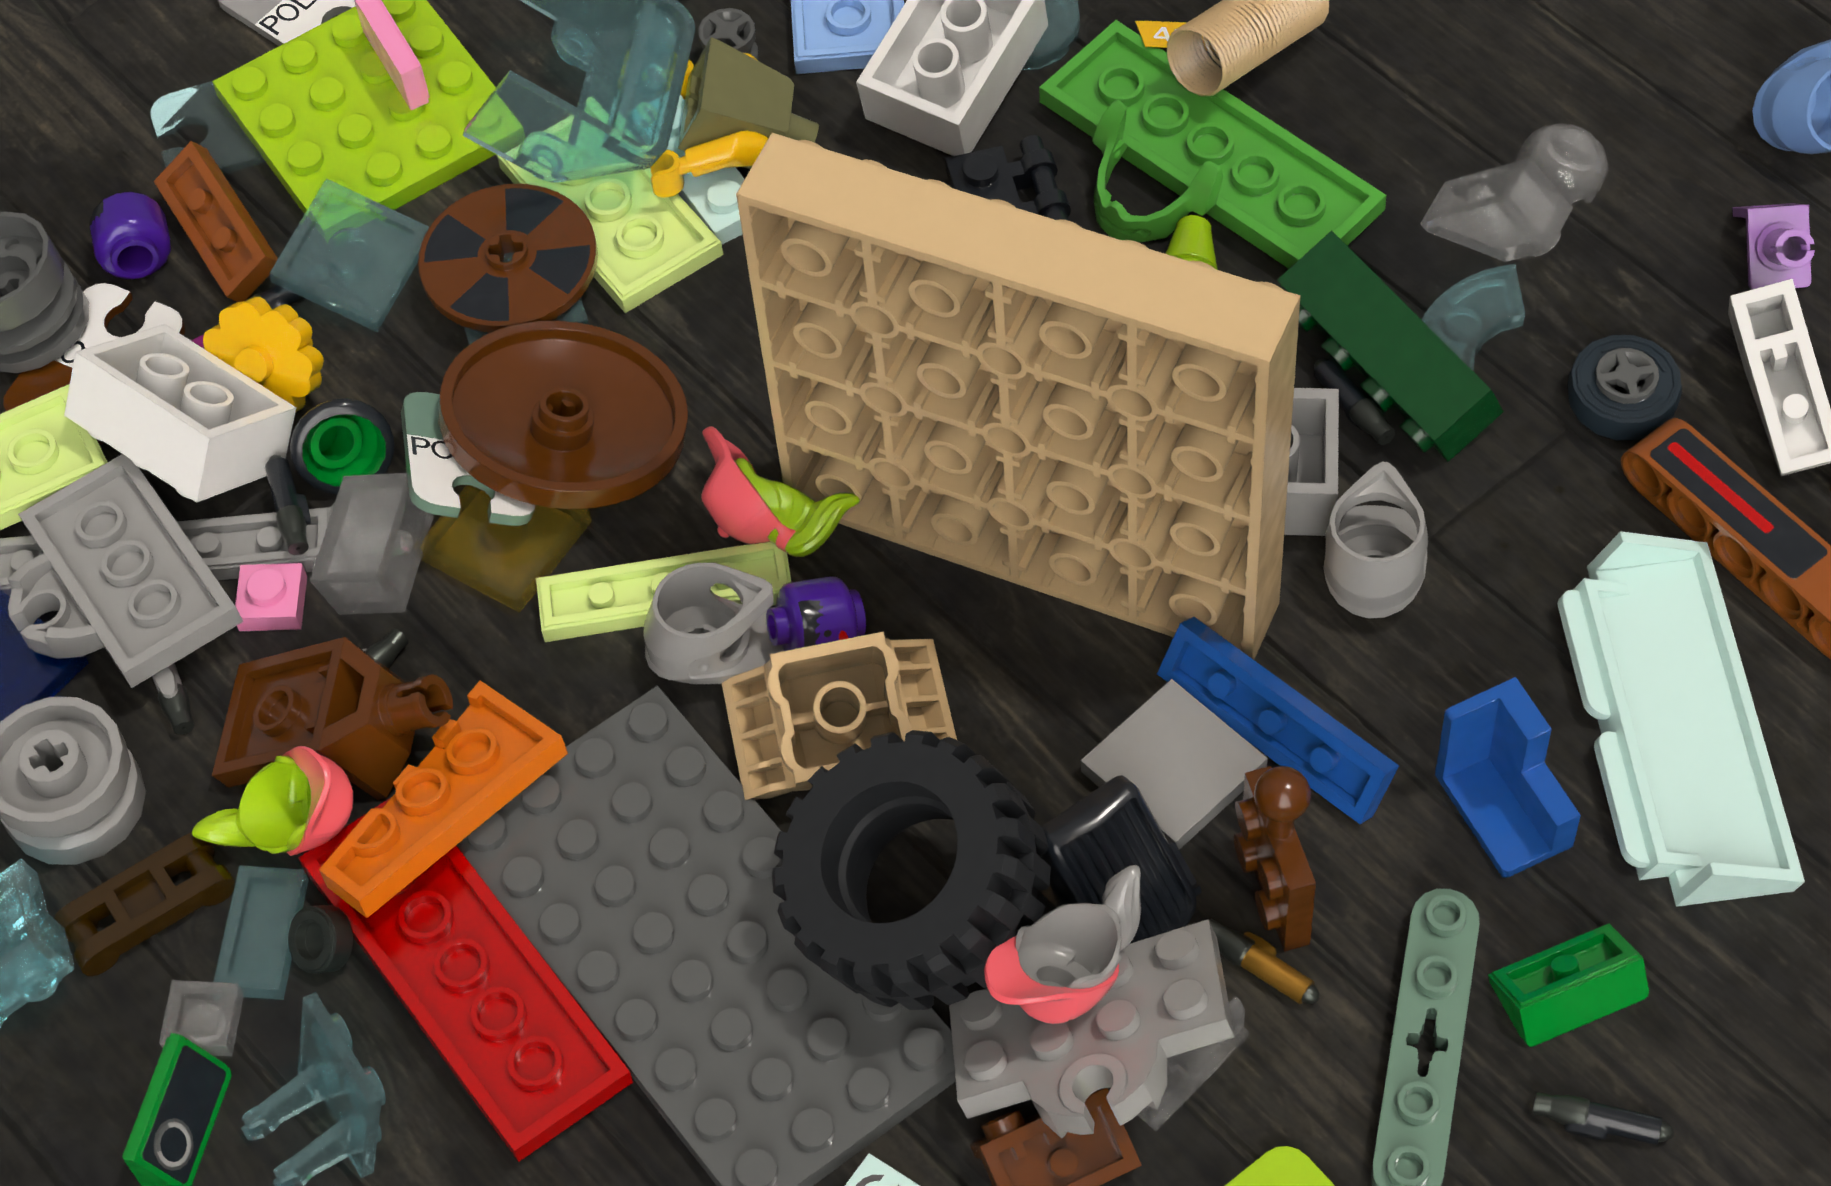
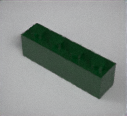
(1390, 348)

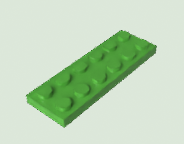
(1272, 183)

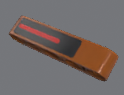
(1740, 522)

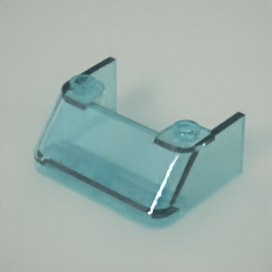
(628, 99)

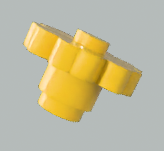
(268, 347)

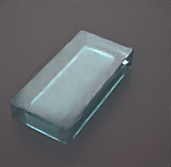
(257, 930)

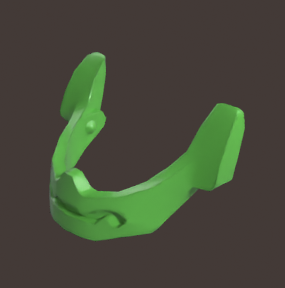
(1114, 218)

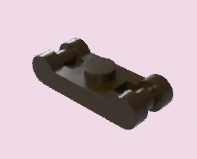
(143, 902)

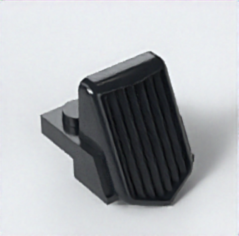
(1107, 835)

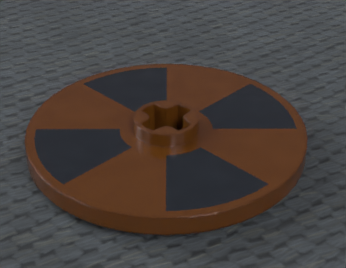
(466, 251)

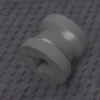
(731, 28)

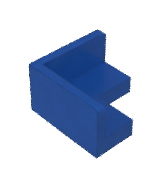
(1499, 778)

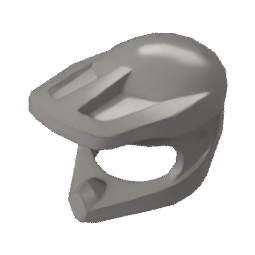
(1376, 552)
(705, 637)

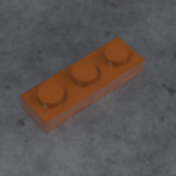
(216, 222)

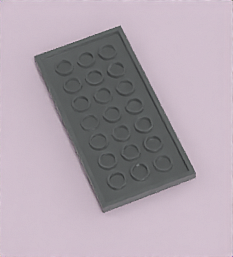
(663, 924)

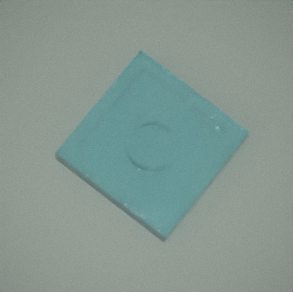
(350, 255)

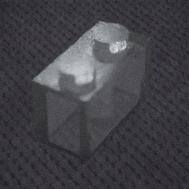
(371, 546)

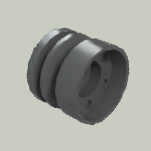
(39, 297)

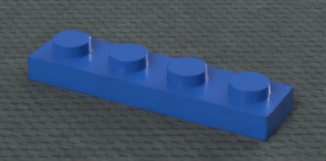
(1278, 720)

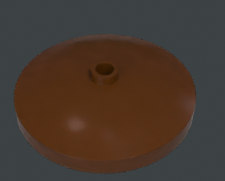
(562, 414)

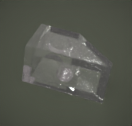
(1500, 211)

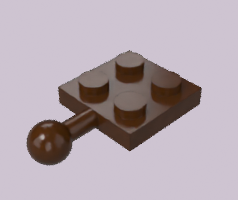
(1274, 852)

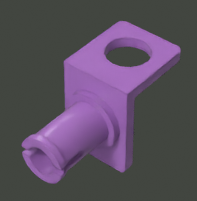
(1777, 244)

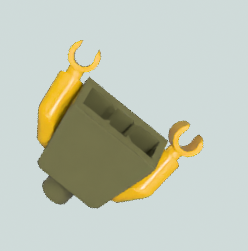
(728, 116)

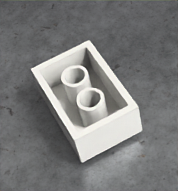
(949, 68)
(178, 411)

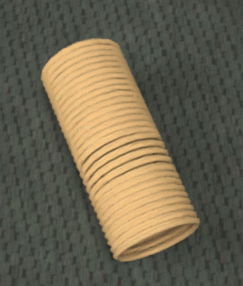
(1241, 37)

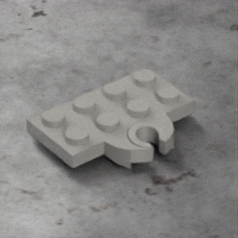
(116, 577)
(1161, 1005)

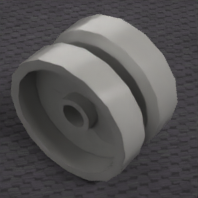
(67, 781)

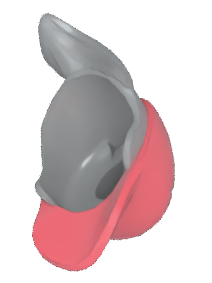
(1067, 955)

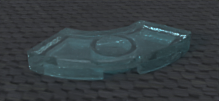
(1477, 311)

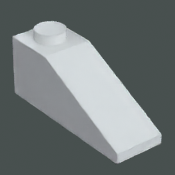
(1783, 375)

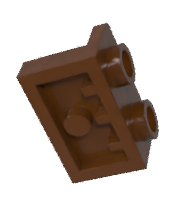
(1033, 1155)

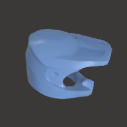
(1795, 102)

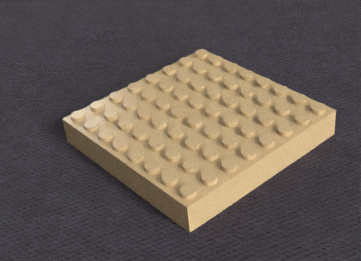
(1024, 391)

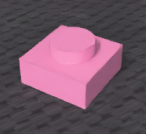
(271, 596)

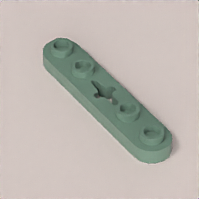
(1436, 987)

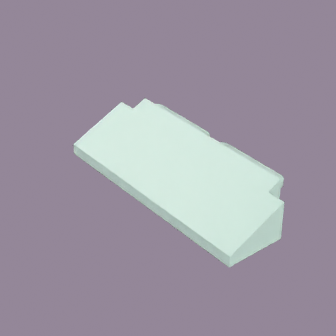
(1677, 723)

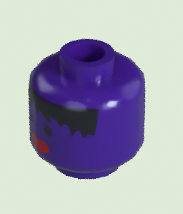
(130, 235)
(815, 613)

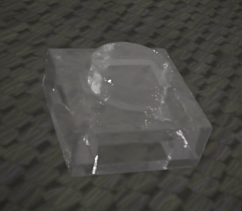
(204, 1014)

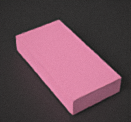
(393, 51)

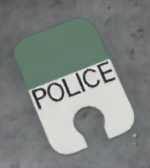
(435, 472)

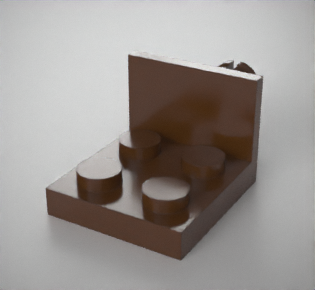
(334, 703)

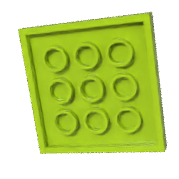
(335, 114)

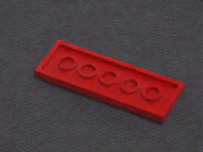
(484, 999)

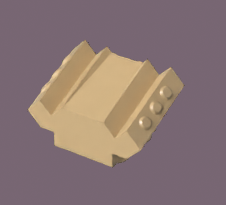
(825, 699)

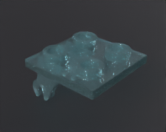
(331, 1075)

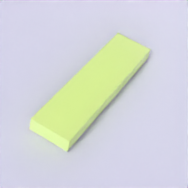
(622, 594)

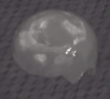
(1569, 159)

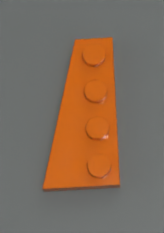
(456, 788)

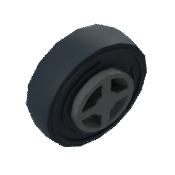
(1643, 373)

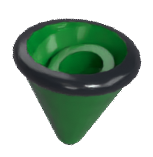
(341, 441)

